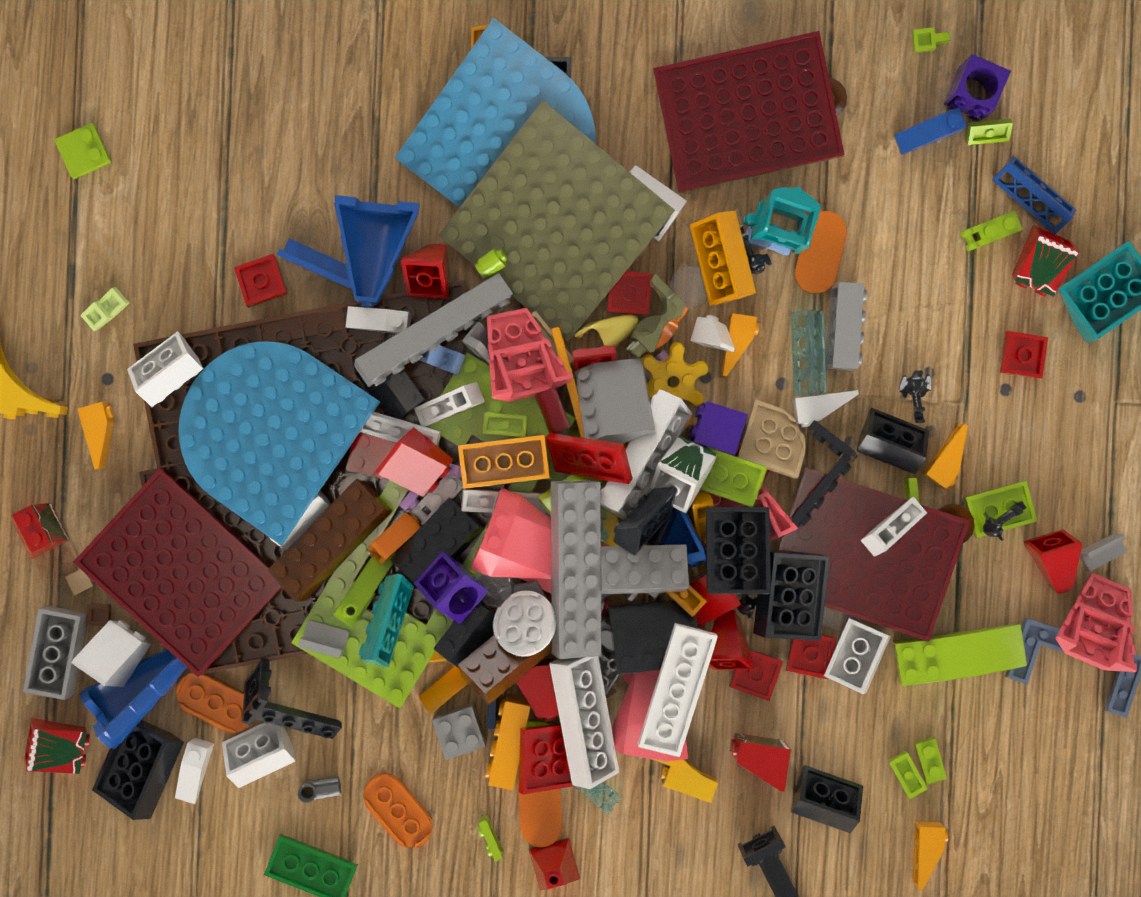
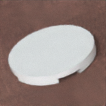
(524, 623)

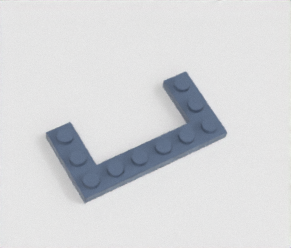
(1040, 634)

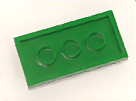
(310, 868)

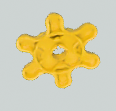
(675, 366)

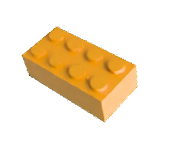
(722, 258)
(504, 461)
(506, 748)

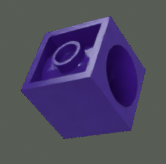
(985, 72)
(718, 427)
(451, 587)

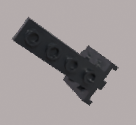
(830, 482)
(258, 708)
(764, 851)

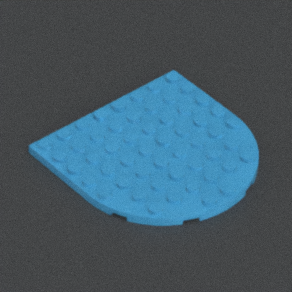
(485, 109)
(269, 431)

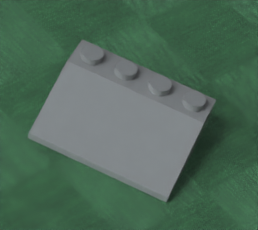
(614, 401)

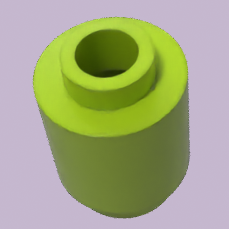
(491, 263)

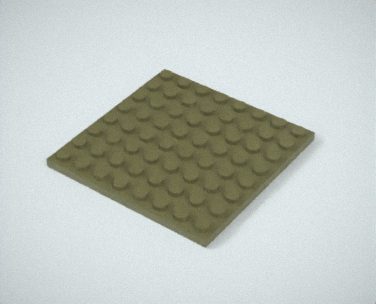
(560, 217)

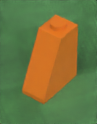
(394, 537)

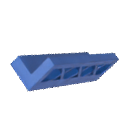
(1040, 189)
(316, 262)

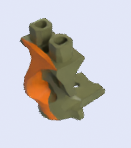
(657, 329)

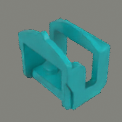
(789, 204)

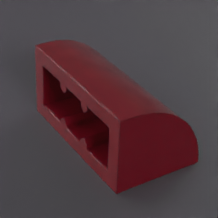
(552, 411)

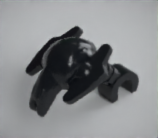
(758, 262)
(914, 386)
(993, 527)
(747, 606)

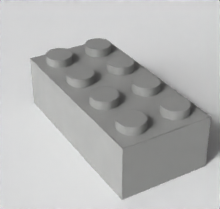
(844, 326)
(649, 571)
(55, 643)

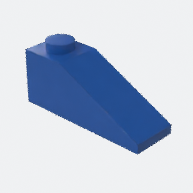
(930, 131)

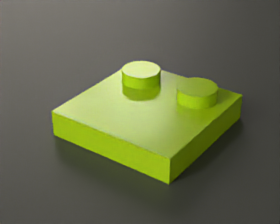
(83, 150)

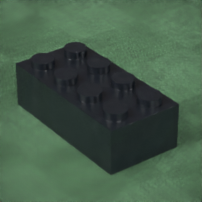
(445, 531)

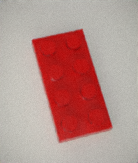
(589, 458)

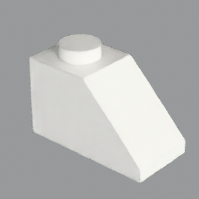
(712, 334)

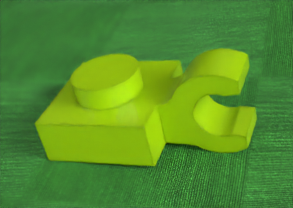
(926, 39)

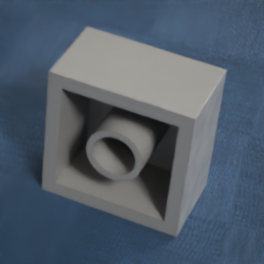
(459, 731)

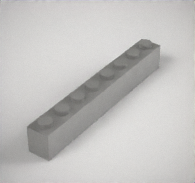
(433, 330)

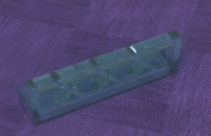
(815, 352)

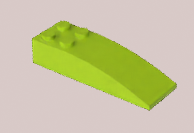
(959, 654)

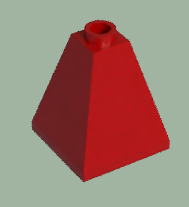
(427, 272)
(1057, 558)
(731, 647)
(554, 864)

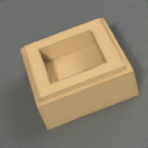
(79, 582)

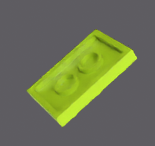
(735, 478)
(997, 502)

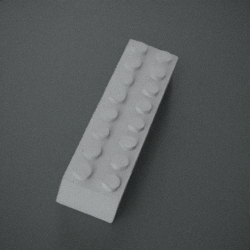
(576, 568)

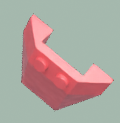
(515, 540)

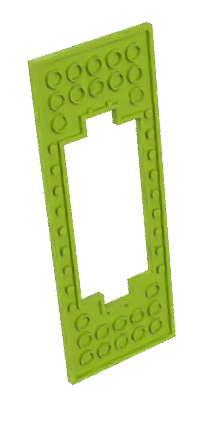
(416, 638)

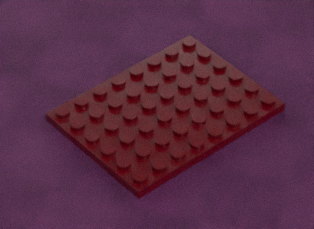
(749, 112)
(179, 572)
(894, 588)

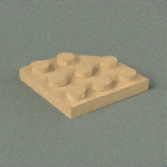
(773, 440)

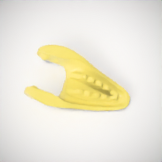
(612, 329)

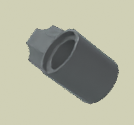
(321, 788)

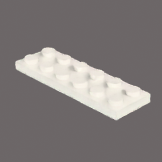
(677, 690)

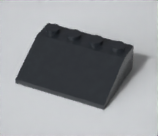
(738, 550)
(795, 599)
(643, 633)
(138, 770)

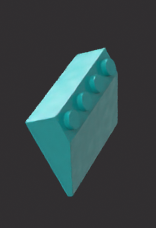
(1105, 293)
(387, 621)

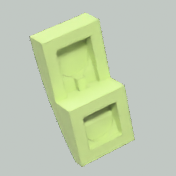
(105, 309)

